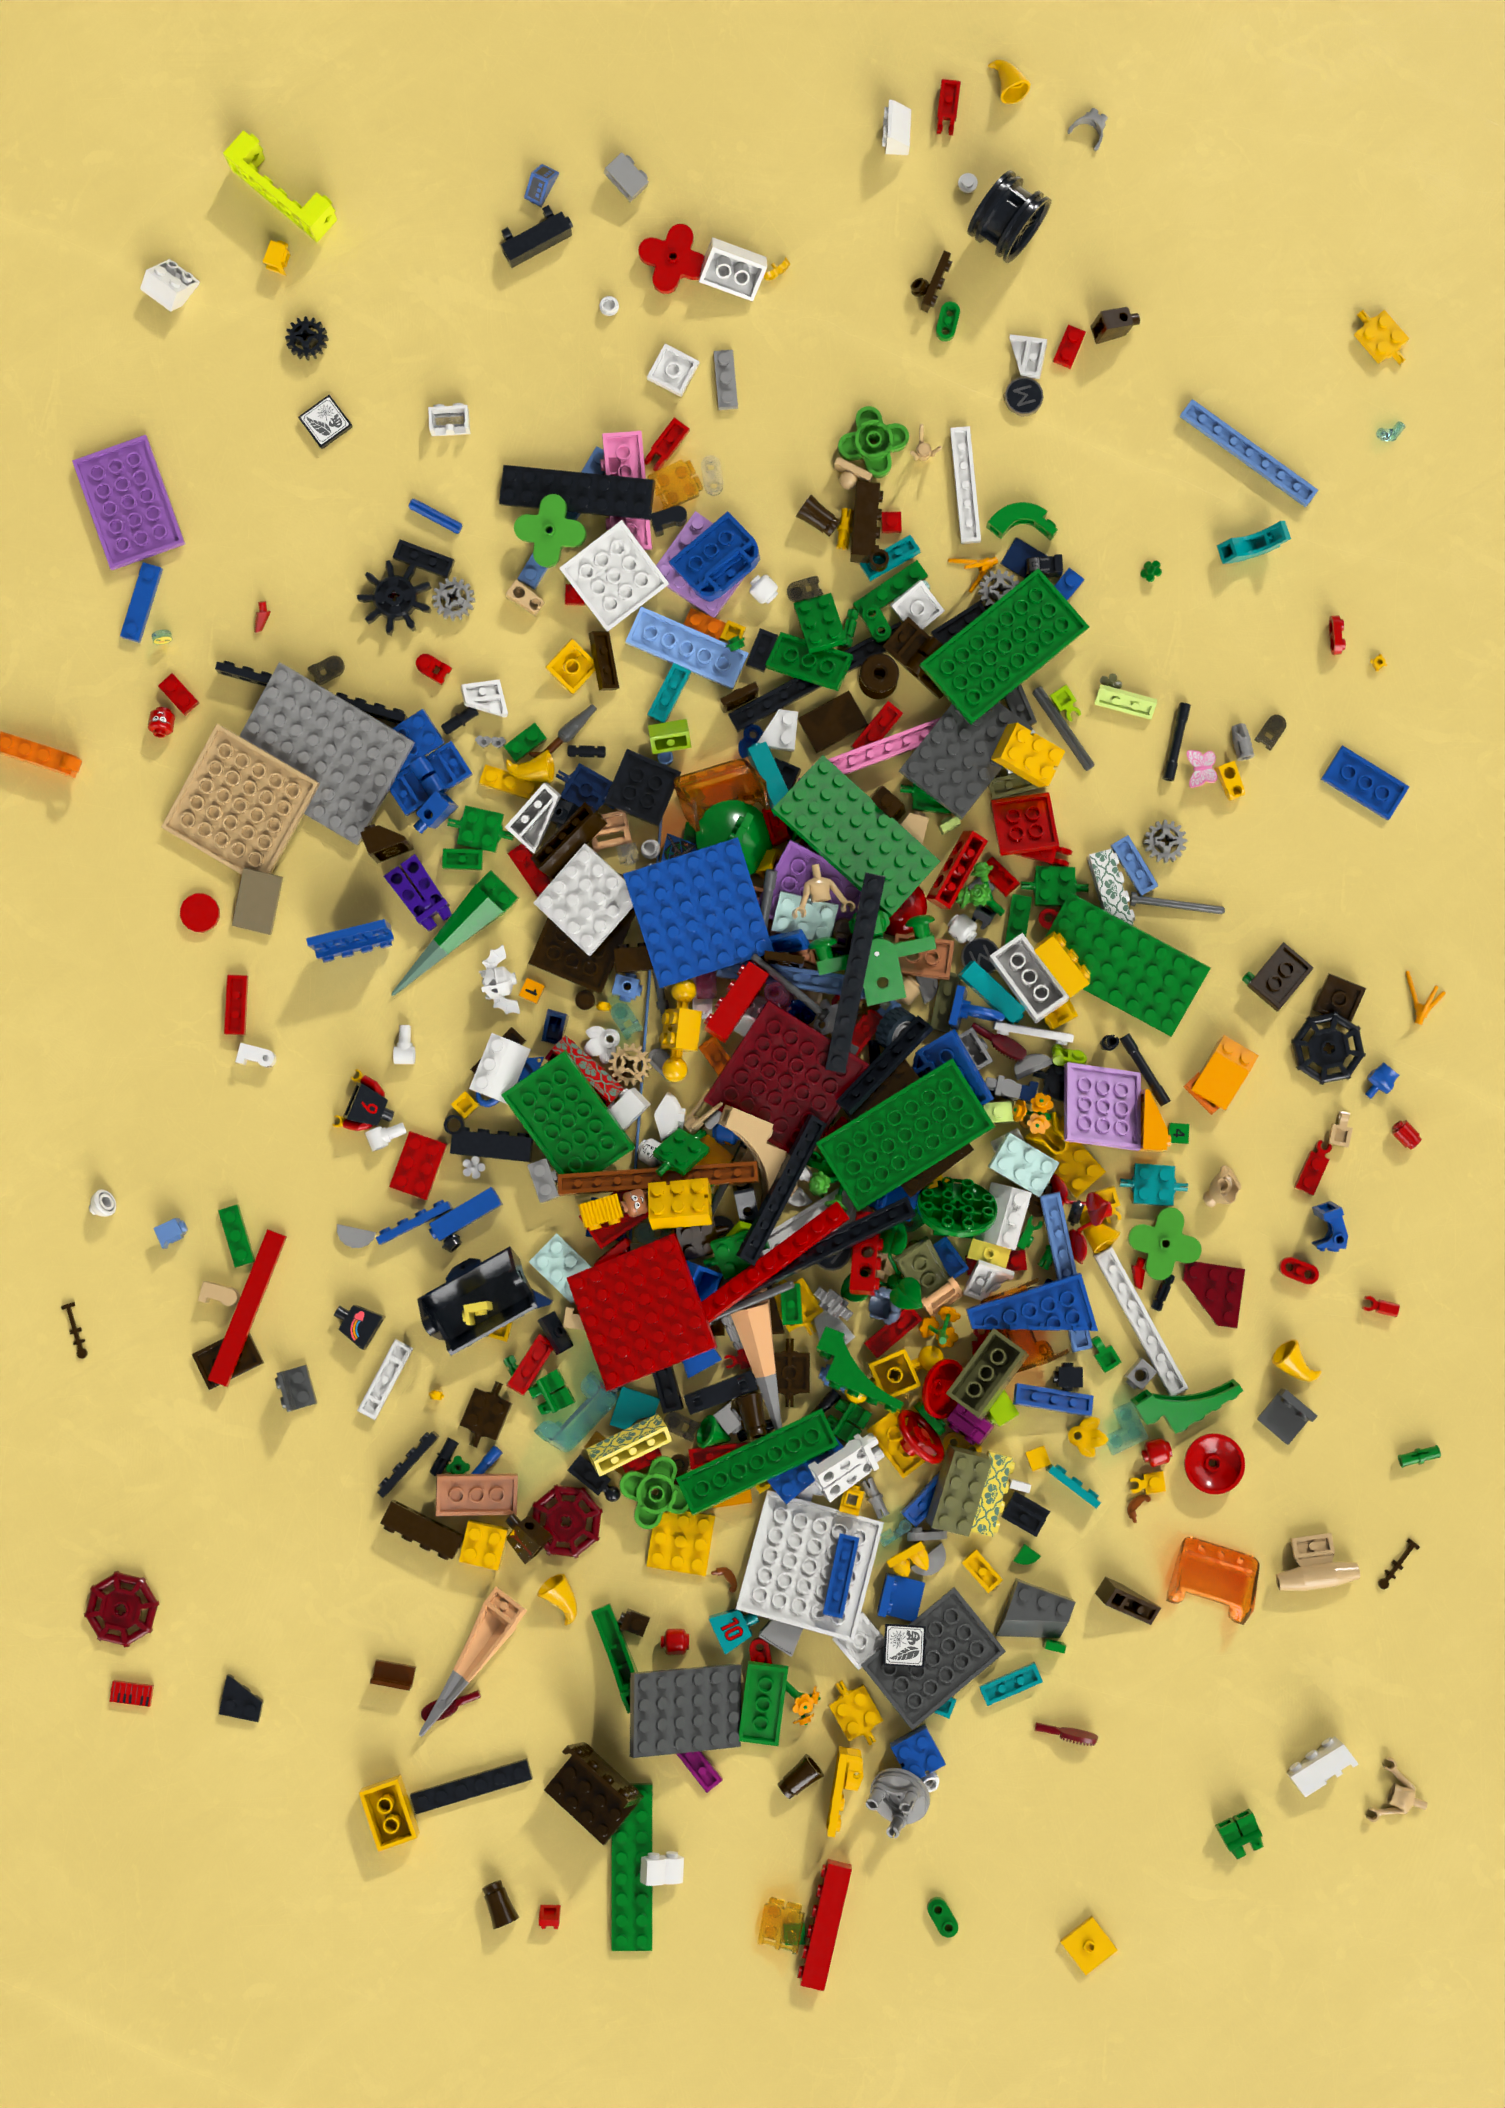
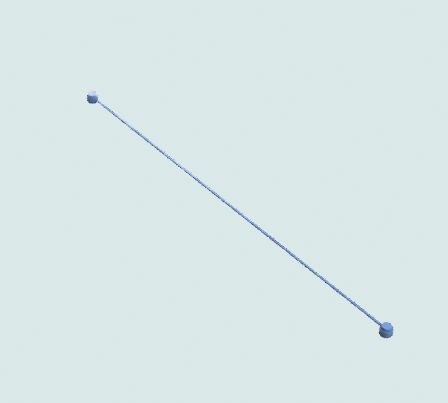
(665, 758)

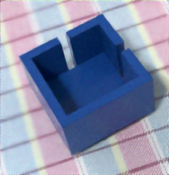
(705, 1279)
(918, 1752)

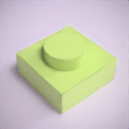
(949, 824)

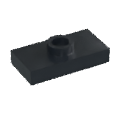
(555, 1333)

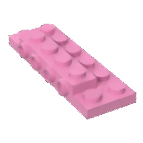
(625, 458)

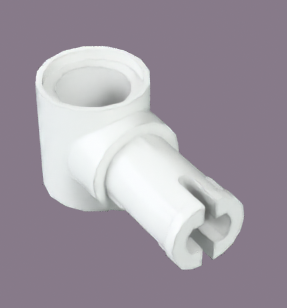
(405, 1051)
(380, 1137)

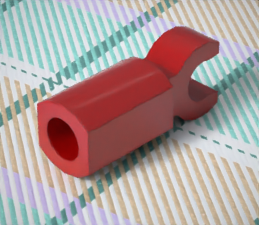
(1382, 1307)

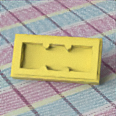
(989, 1253)

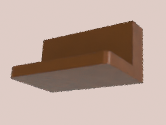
(393, 1675)

